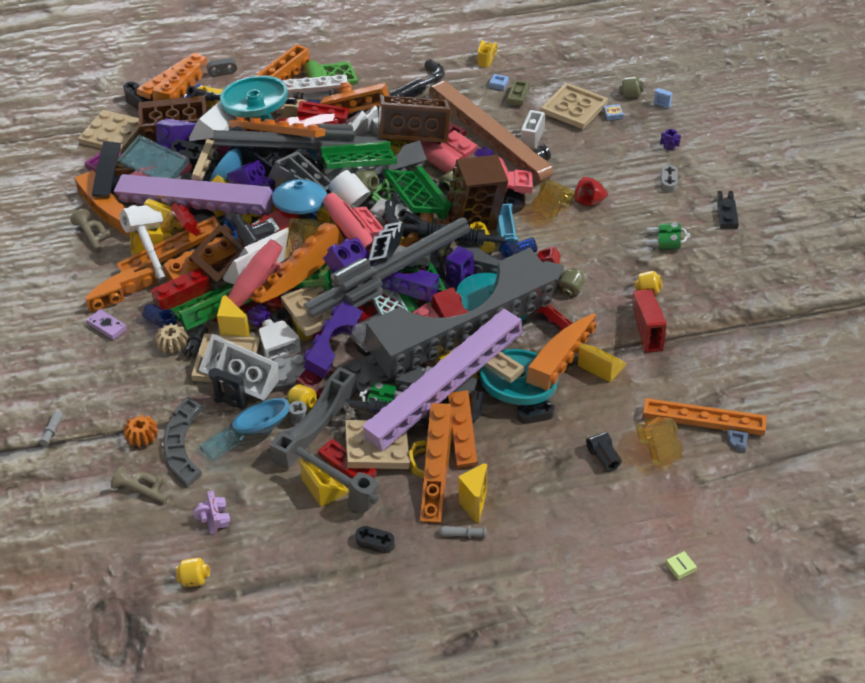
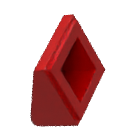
(550, 254)

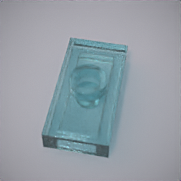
(221, 442)

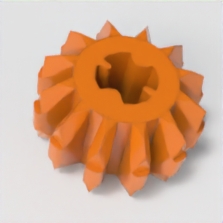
(140, 431)

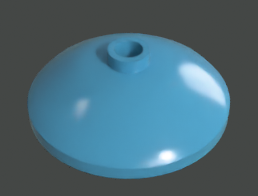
(229, 162)
(299, 196)
(262, 417)

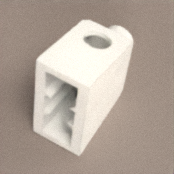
(278, 339)

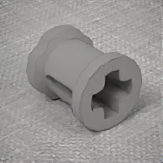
(297, 414)

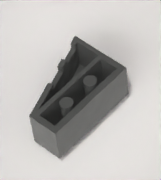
(297, 167)

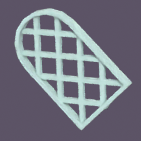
(386, 292)

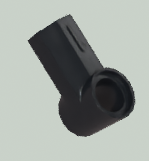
(251, 234)
(602, 447)

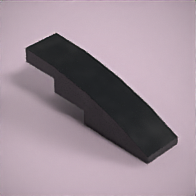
(106, 169)
(387, 242)

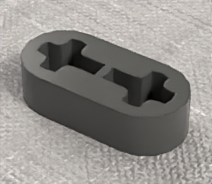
(221, 67)

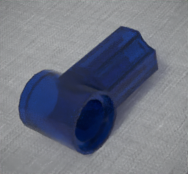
(509, 249)
(158, 315)

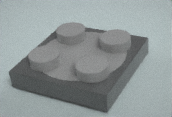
(288, 370)

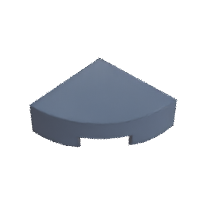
(737, 440)

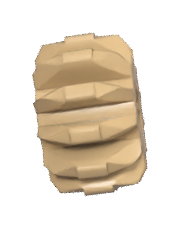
(171, 338)

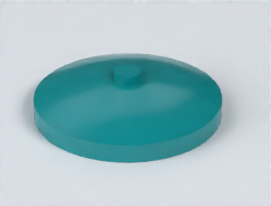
(254, 96)
(477, 290)
(518, 391)

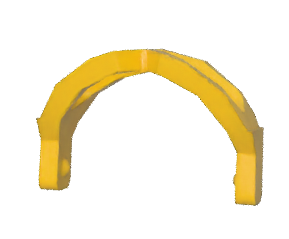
(413, 453)

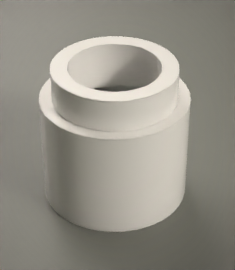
(349, 189)

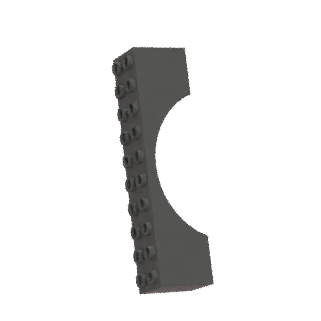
(407, 340)

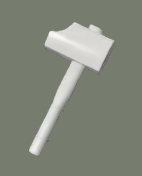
(141, 220)

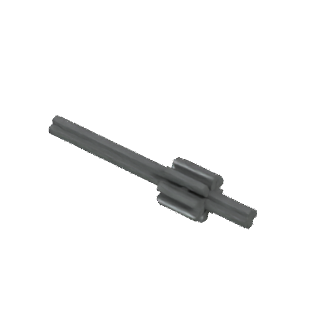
(334, 135)
(362, 283)

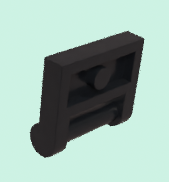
(233, 386)

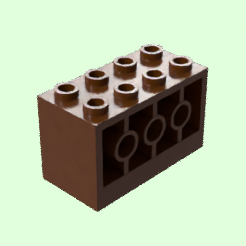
(182, 109)
(413, 119)
(477, 190)

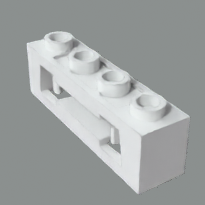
(314, 88)

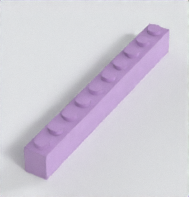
(196, 194)
(442, 379)

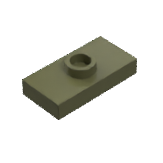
(518, 92)

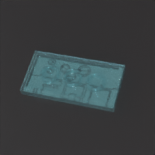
(153, 159)

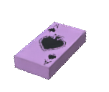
(106, 324)

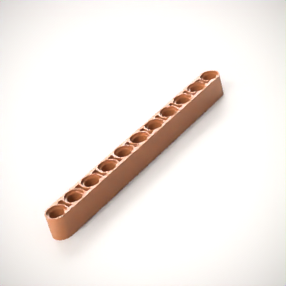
(492, 132)

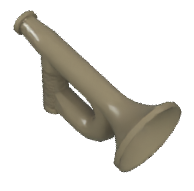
(81, 218)
(122, 479)

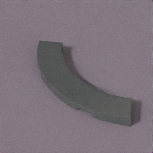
(174, 442)

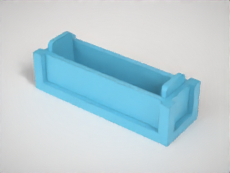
(505, 224)

